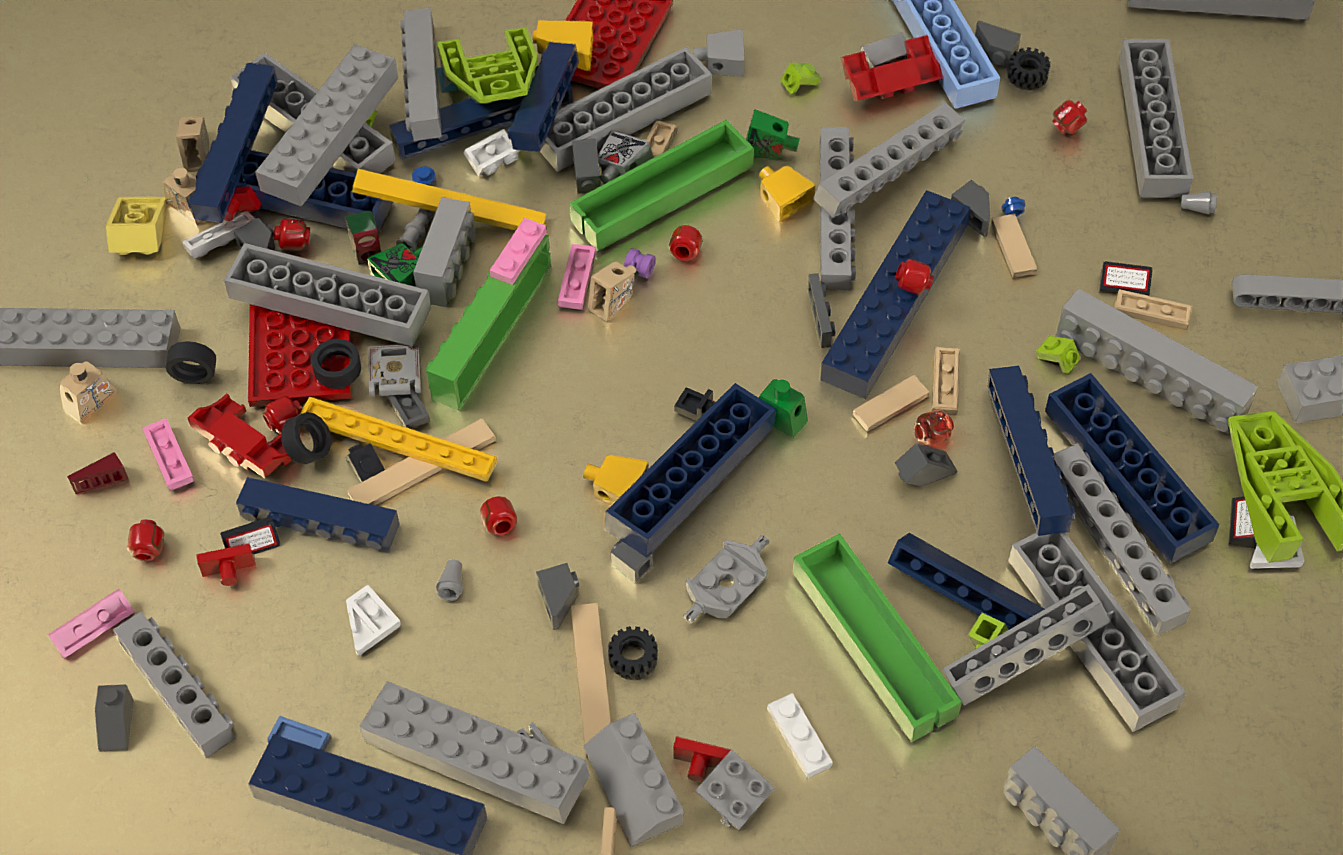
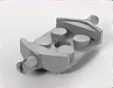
(733, 562)

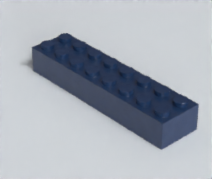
(326, 204)
(1132, 468)
(690, 470)
(366, 799)

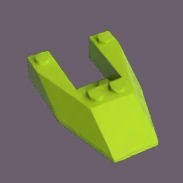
(494, 74)
(1280, 468)

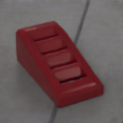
(98, 474)

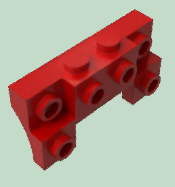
(900, 75)
(237, 439)

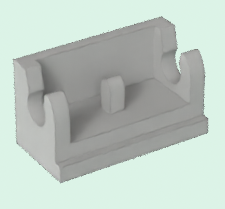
(885, 50)

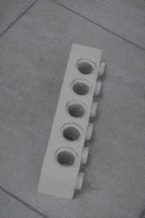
(1026, 644)
(207, 736)

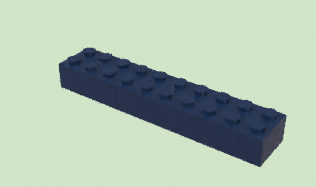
(884, 308)

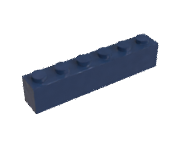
(544, 97)
(318, 513)
(960, 582)

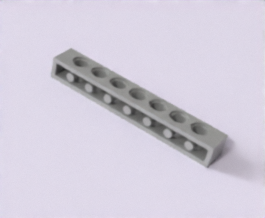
(889, 160)
(837, 231)
(1090, 509)

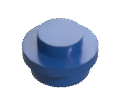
(424, 175)
(1014, 206)

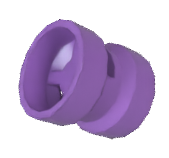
(643, 263)

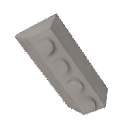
(634, 780)

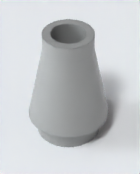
(1200, 202)
(450, 582)

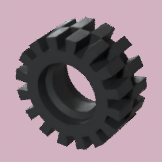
(1028, 59)

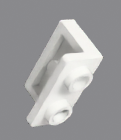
(490, 153)

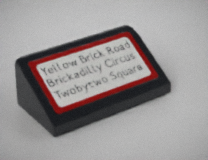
(1125, 277)
(1241, 530)
(260, 535)

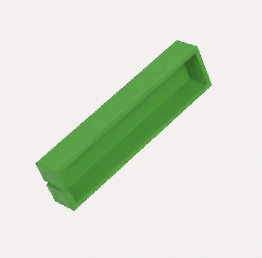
(661, 185)
(483, 330)
(876, 637)

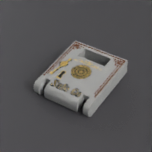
(394, 369)

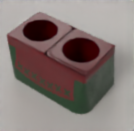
(361, 226)

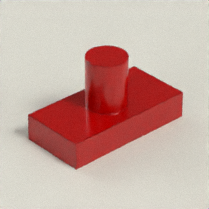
(242, 200)
(226, 562)
(699, 755)

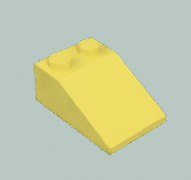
(136, 225)

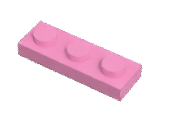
(518, 251)
(577, 276)
(168, 454)
(91, 623)

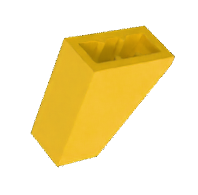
(567, 32)

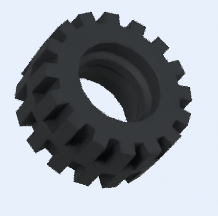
(633, 638)

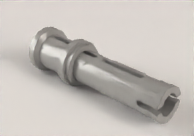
(416, 229)

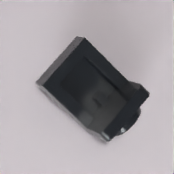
(694, 404)
(364, 461)

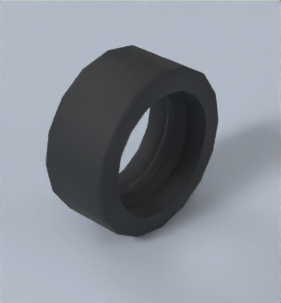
(333, 348)
(187, 372)
(293, 443)

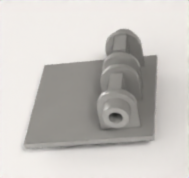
(734, 790)

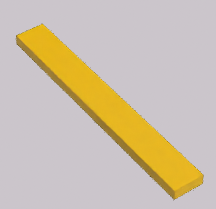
(429, 197)
(403, 440)

